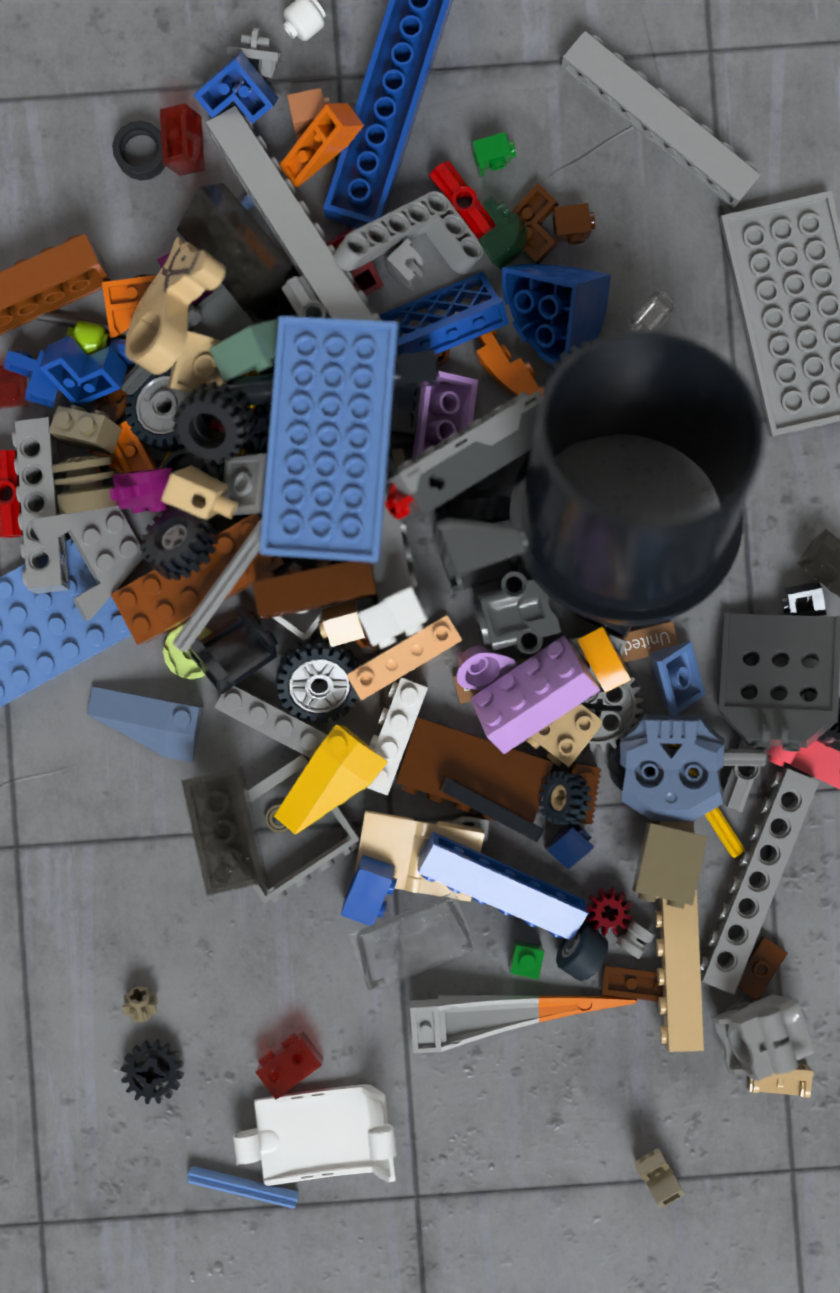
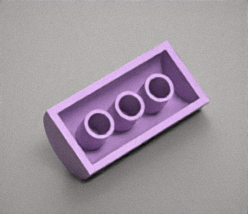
(444, 410)

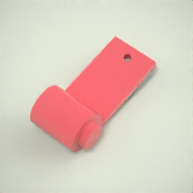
(814, 760)

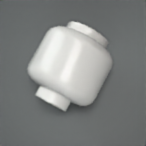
(303, 19)

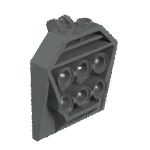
(768, 637)

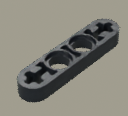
(491, 809)

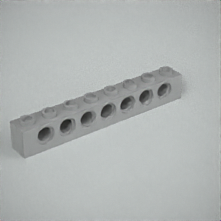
(728, 975)

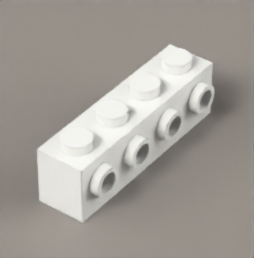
(396, 729)

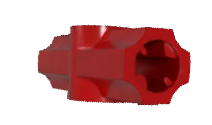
(454, 188)
(10, 509)

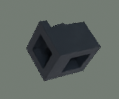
(813, 604)

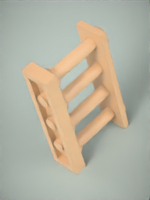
(404, 657)

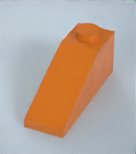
(321, 142)

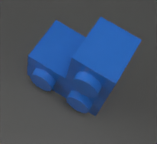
(238, 83)
(82, 376)

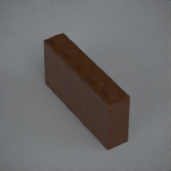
(475, 762)

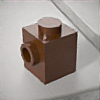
(572, 223)

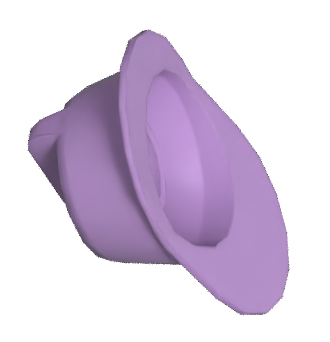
(481, 667)

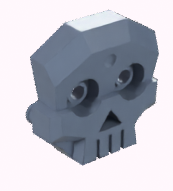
(671, 790)

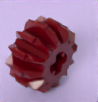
(615, 902)

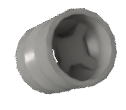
(635, 939)

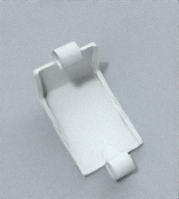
(320, 1135)

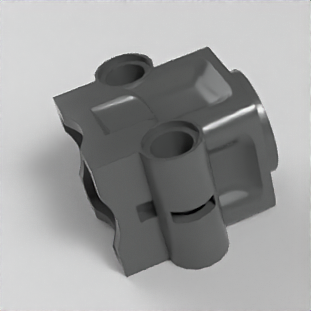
(508, 615)

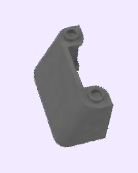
(477, 551)

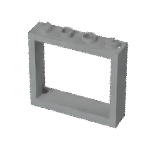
(323, 860)

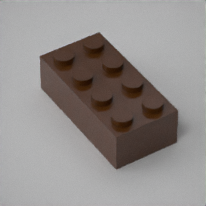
(313, 588)

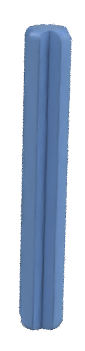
(242, 1187)

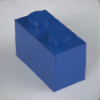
(368, 890)

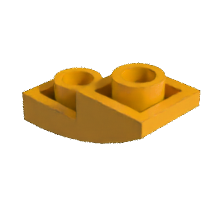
(604, 659)

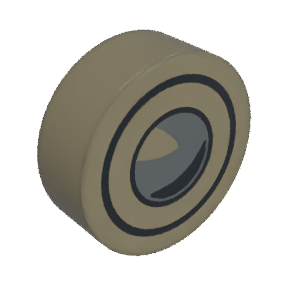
(271, 822)

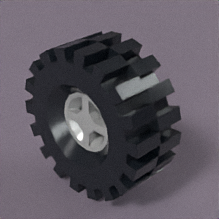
(178, 543)

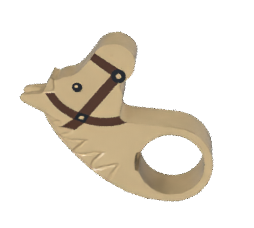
(161, 318)

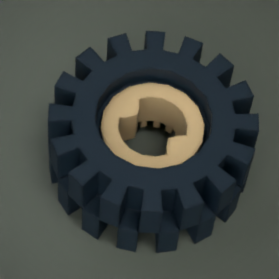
(567, 810)

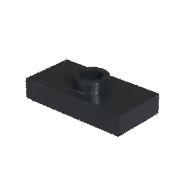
(405, 411)

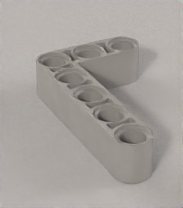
(426, 214)

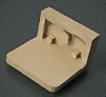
(567, 735)

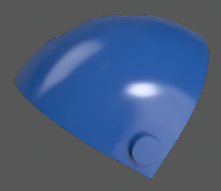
(555, 305)

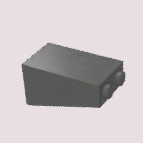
(223, 319)

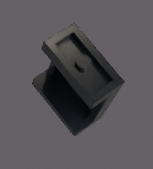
(234, 650)

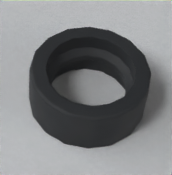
(123, 136)

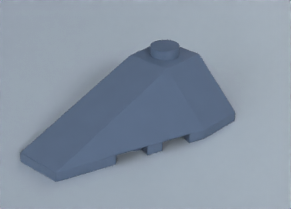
(157, 723)

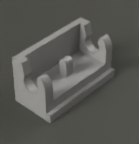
(402, 265)

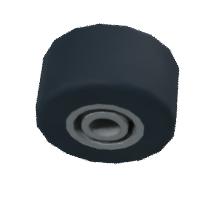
(583, 954)

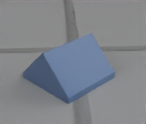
(677, 676)

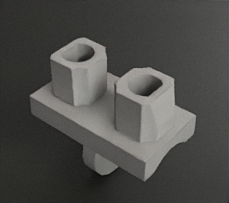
(267, 59)

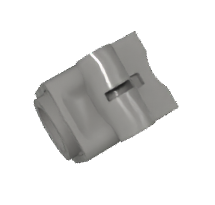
(764, 1036)

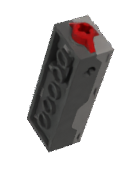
(462, 459)

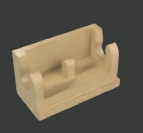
(792, 1083)

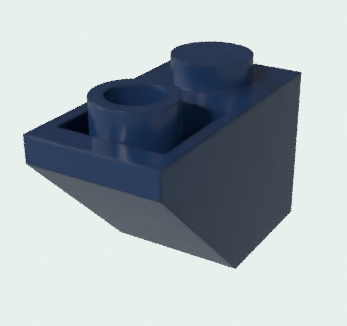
(570, 845)

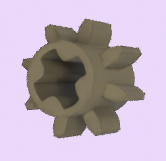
(140, 1004)

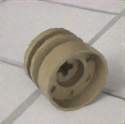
(84, 484)

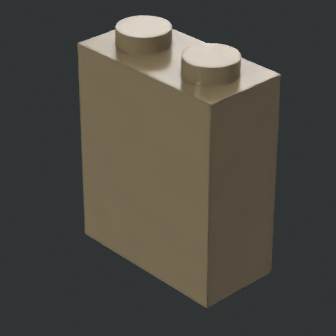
(669, 865)

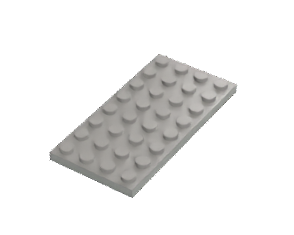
(790, 306)

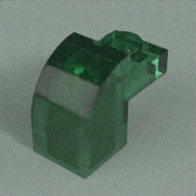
(509, 236)

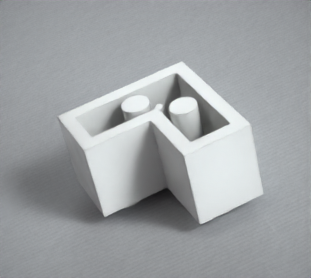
(393, 617)

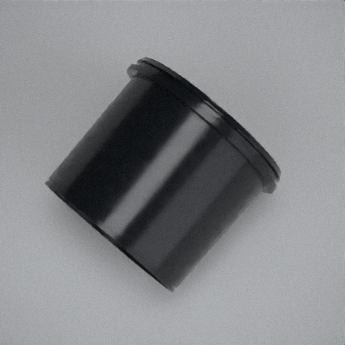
(654, 390)

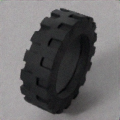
(487, 510)

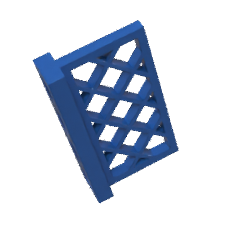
(449, 329)

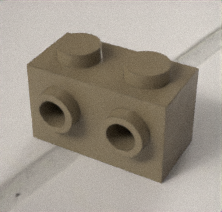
(85, 429)

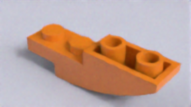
(511, 377)

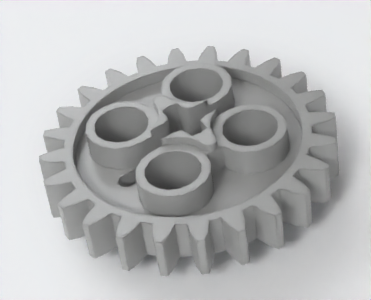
(624, 717)

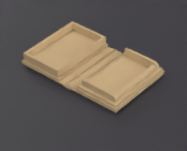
(400, 843)

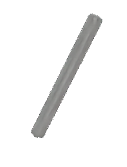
(219, 590)

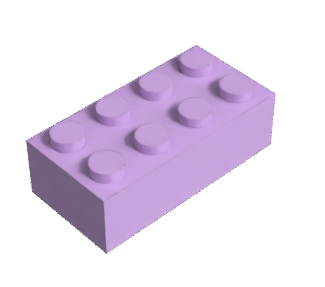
(534, 694)

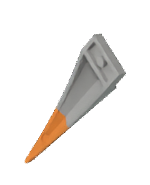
(467, 1018)

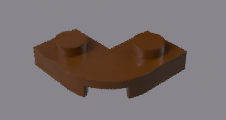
(534, 210)

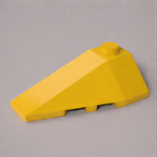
(331, 777)

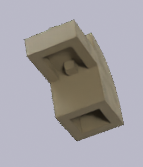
(659, 1178)

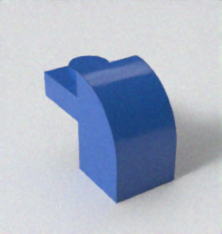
(40, 387)

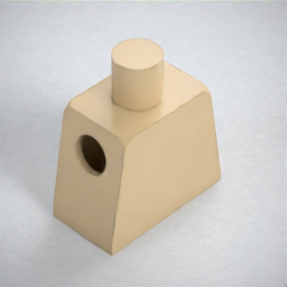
(199, 494)

